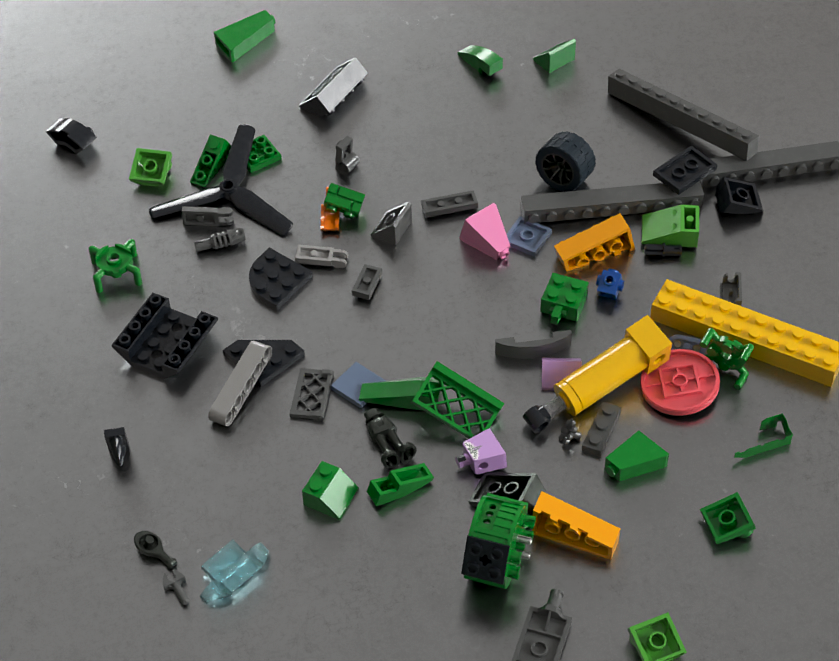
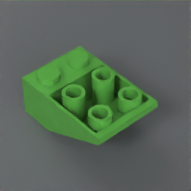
(672, 226)

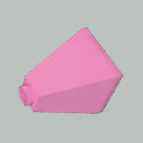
(486, 233)

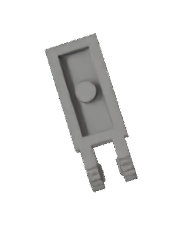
(321, 256)

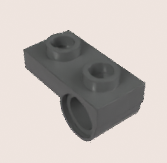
(345, 158)

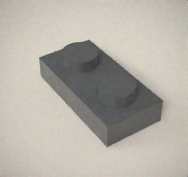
(367, 281)

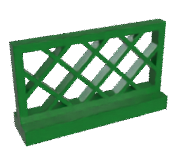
(461, 387)

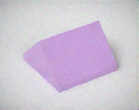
(556, 369)

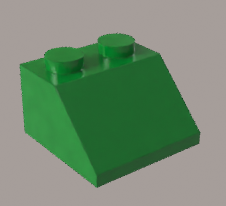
(329, 491)

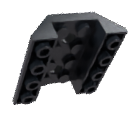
(152, 334)

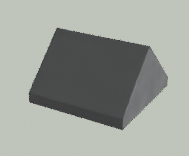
(393, 224)

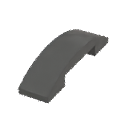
(533, 349)

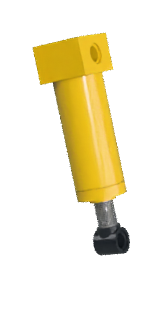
(641, 349)

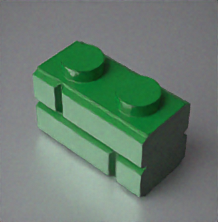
(344, 201)

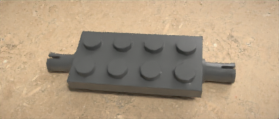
(543, 632)

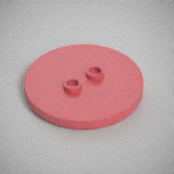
(681, 384)

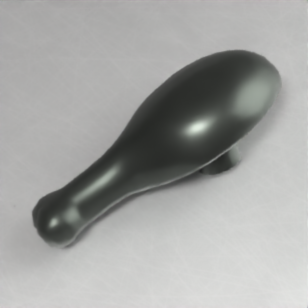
(151, 545)

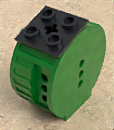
(497, 540)

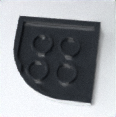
(276, 278)

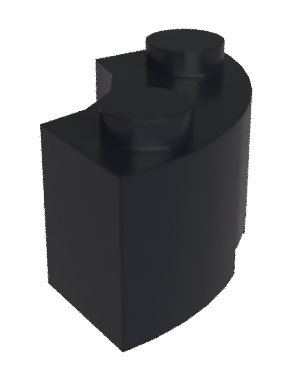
(71, 134)

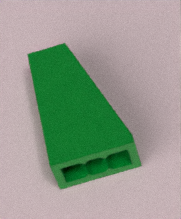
(244, 35)

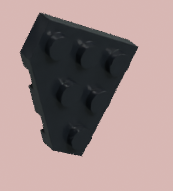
(283, 355)

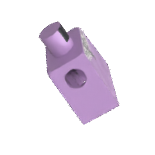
(482, 453)

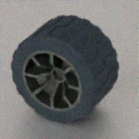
(565, 161)

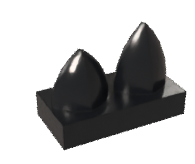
(117, 443)

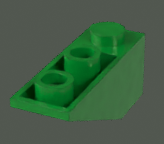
(211, 160)

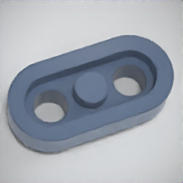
(686, 343)

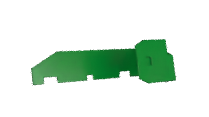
(767, 424)

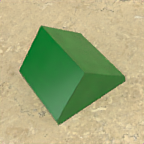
(557, 56)

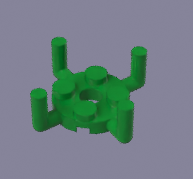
(124, 254)
(727, 354)

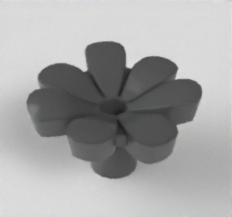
(569, 432)

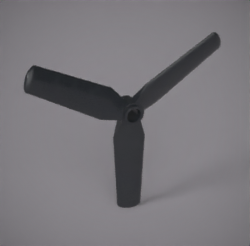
(229, 189)

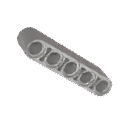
(240, 383)

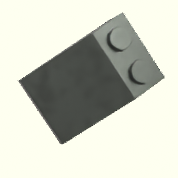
(517, 486)

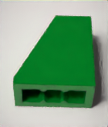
(635, 457)

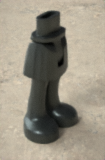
(382, 429)

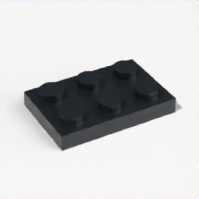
(684, 170)

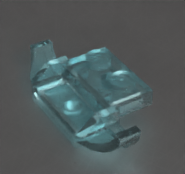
(231, 568)

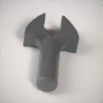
(176, 586)

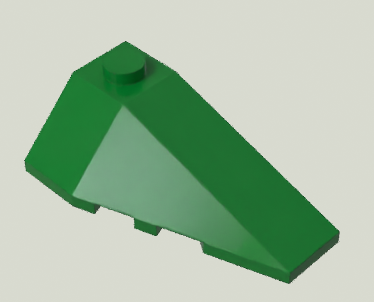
(398, 392)

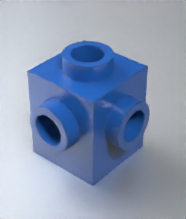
(609, 284)

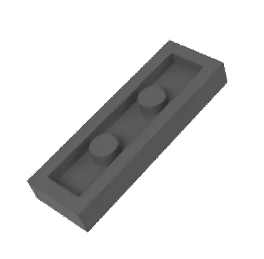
(449, 203)
(601, 428)

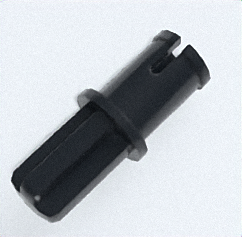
(662, 249)

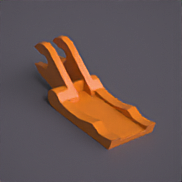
(329, 220)

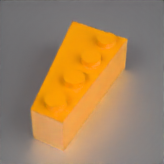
(595, 243)
(574, 527)

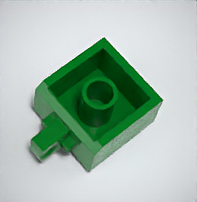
(564, 298)

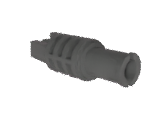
(222, 239)

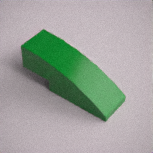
(482, 59)
(399, 483)

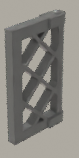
(307, 412)

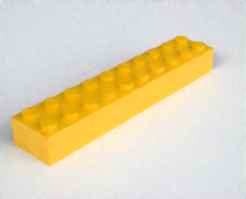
(772, 339)

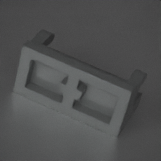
(731, 289)

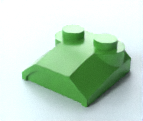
(150, 167)
(657, 639)

